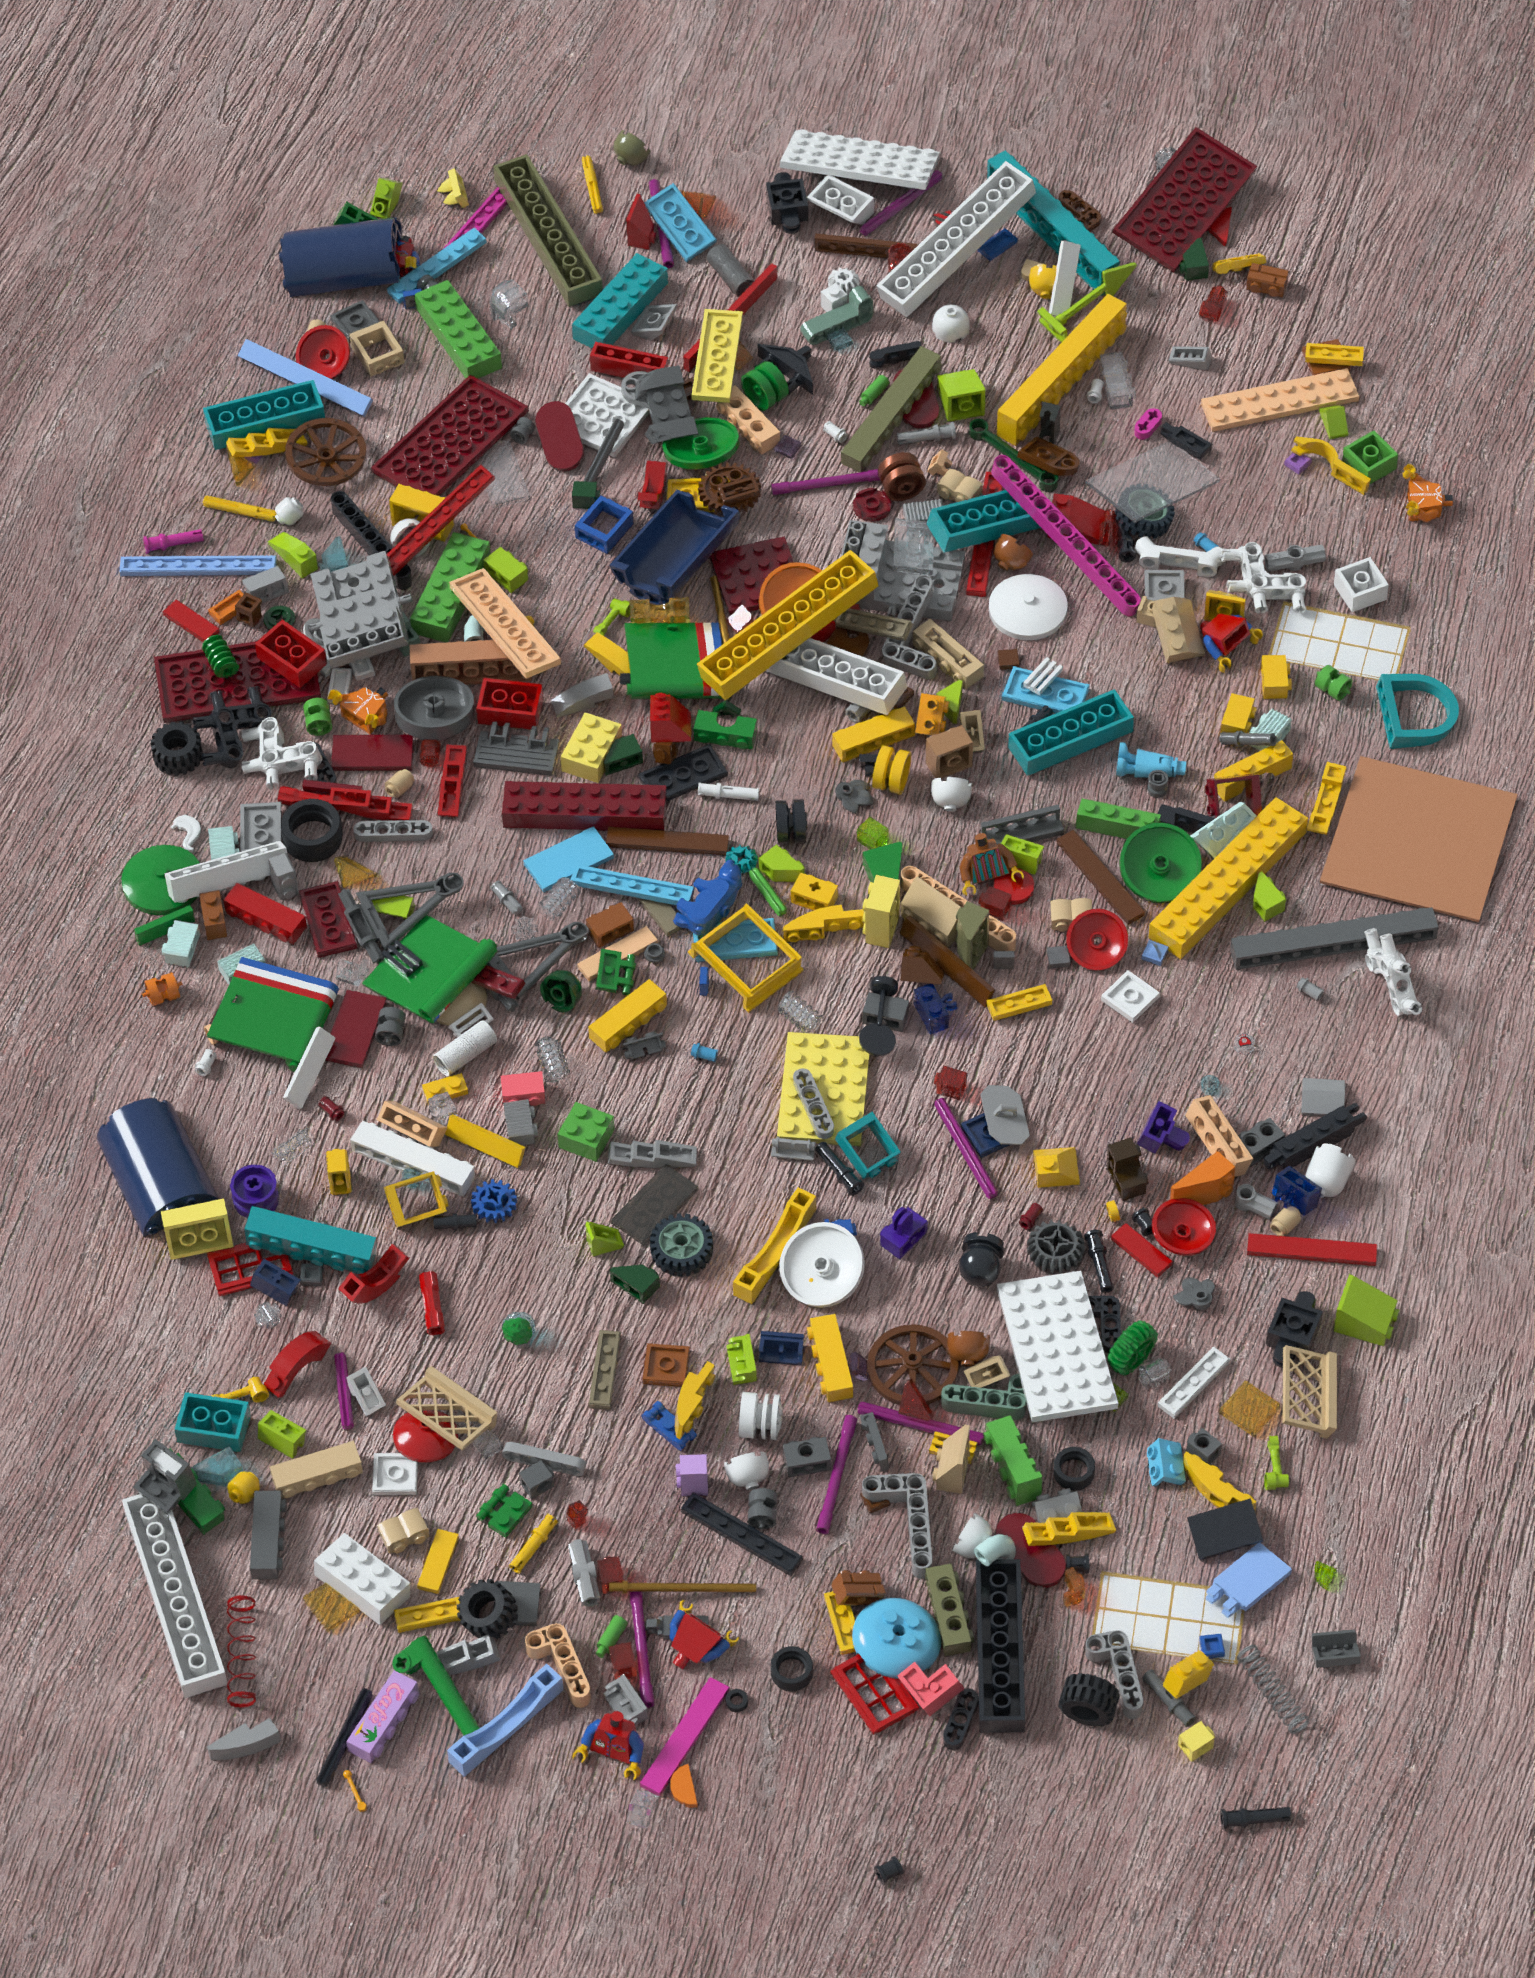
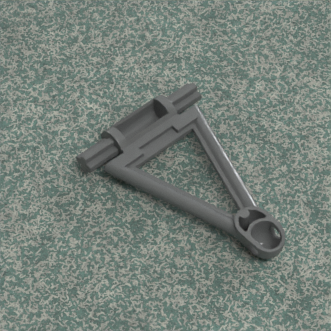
(367, 923)
(568, 938)

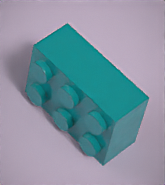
(212, 1422)

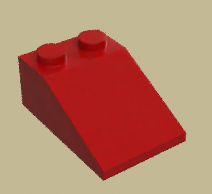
(1082, 515)

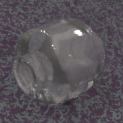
(1154, 1372)

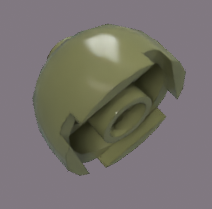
(630, 149)

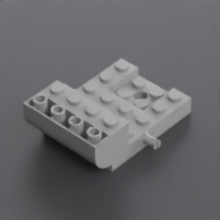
(872, 546)
(360, 618)

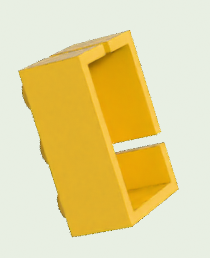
(409, 502)

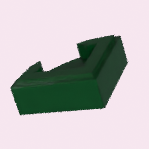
(727, 708)

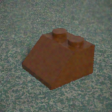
(920, 967)

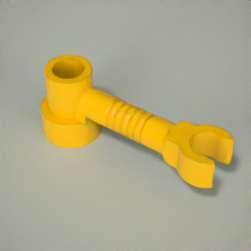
(255, 1389)

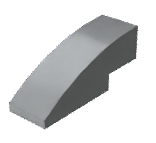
(583, 696)
(469, 1656)
(245, 1741)

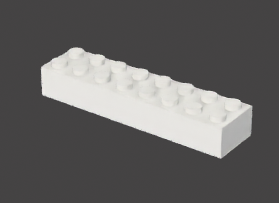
(842, 675)

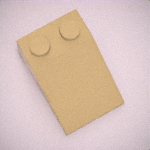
(953, 1461)

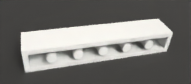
(222, 872)
(407, 1154)

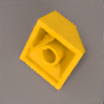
(1223, 603)
(1056, 1167)

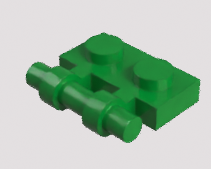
(608, 972)
(509, 1515)

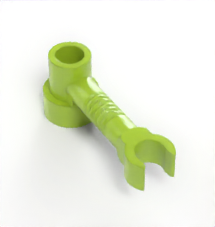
(618, 608)
(1275, 1479)

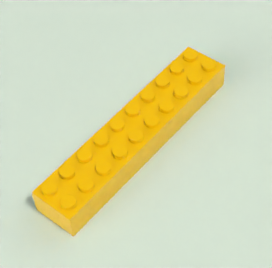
(1062, 369)
(787, 625)
(1228, 877)

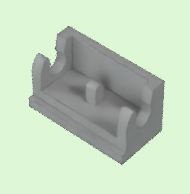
(267, 584)
(624, 1699)

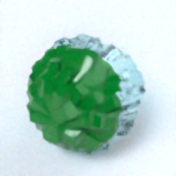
(518, 1328)

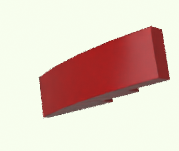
(452, 780)
(365, 805)

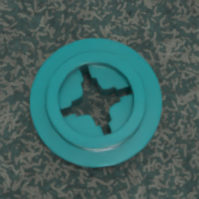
(746, 864)

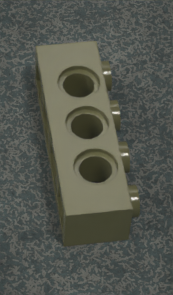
(952, 1641)

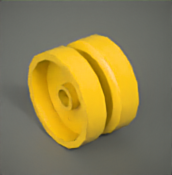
(891, 769)

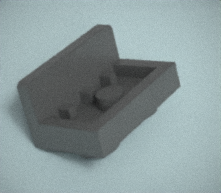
(1335, 1648)

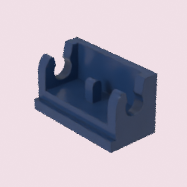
(275, 1282)
(781, 1348)

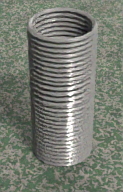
(729, 269)

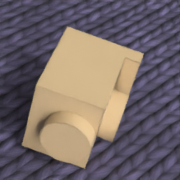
(1145, 613)

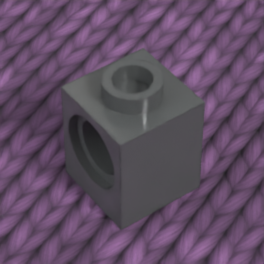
(1212, 1449)
(536, 1479)

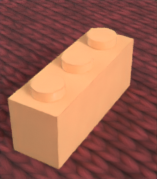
(412, 1123)

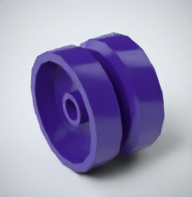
(254, 1187)

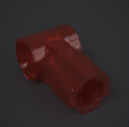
(1212, 307)

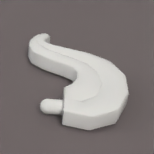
(189, 825)

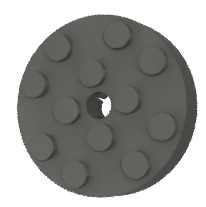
(446, 696)

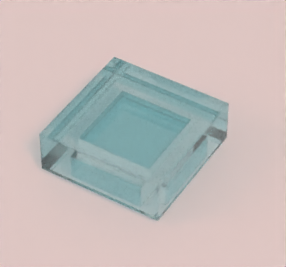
(839, 339)

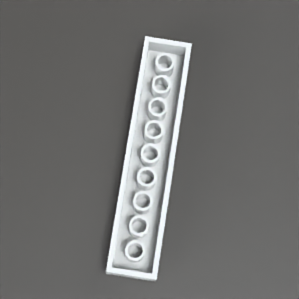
(956, 239)
(175, 1597)

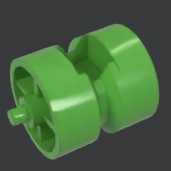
(1336, 685)
(317, 716)

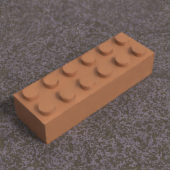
(463, 661)

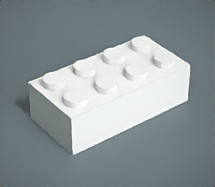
(362, 1578)

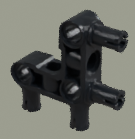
(225, 732)

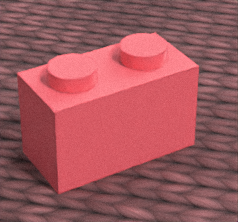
(523, 1087)

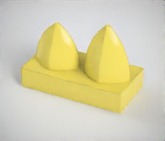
(456, 185)

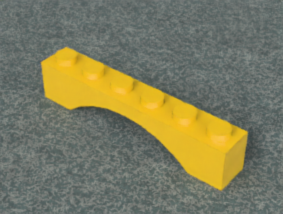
(759, 1270)

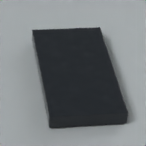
(686, 772)

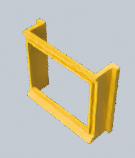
(770, 985)

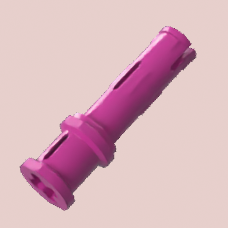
(163, 542)

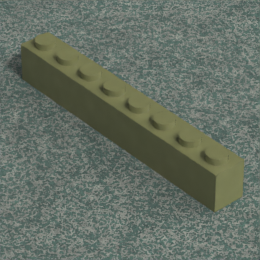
(890, 409)

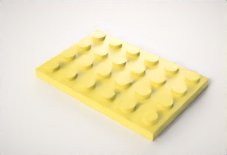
(841, 1076)

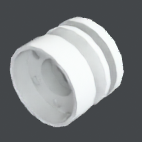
(760, 1415)

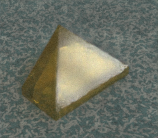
(240, 467)
(352, 871)

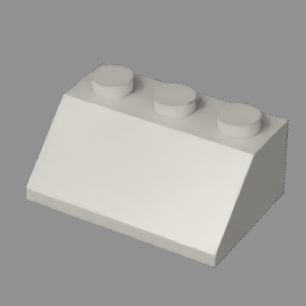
(843, 200)

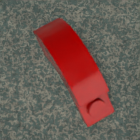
(654, 485)
(377, 1280)
(292, 1358)

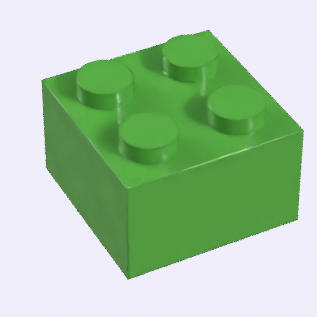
(1371, 456)
(586, 1131)

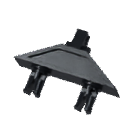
(790, 363)

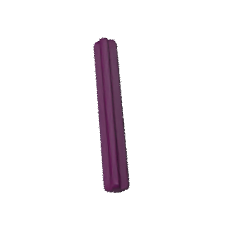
(343, 1391)

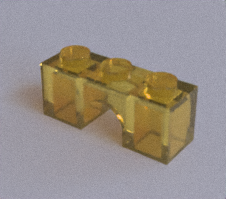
(672, 612)

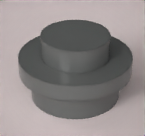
(654, 953)

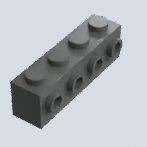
(266, 1535)

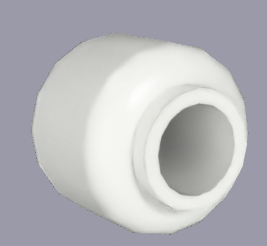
(289, 511)

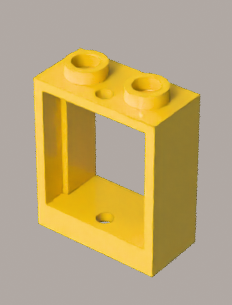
(394, 1204)

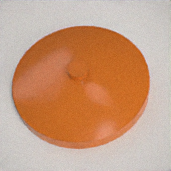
(783, 582)

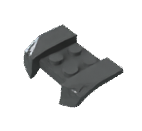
(666, 404)

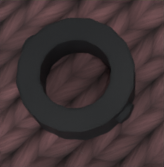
(740, 1707)

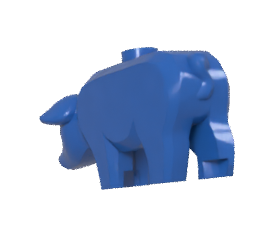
(712, 902)

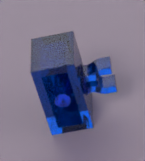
(932, 1008)
(1296, 1191)

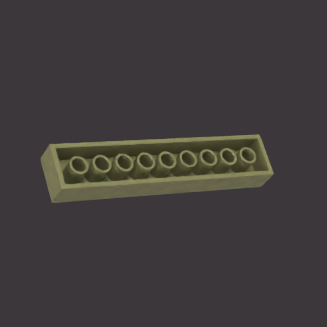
(548, 230)

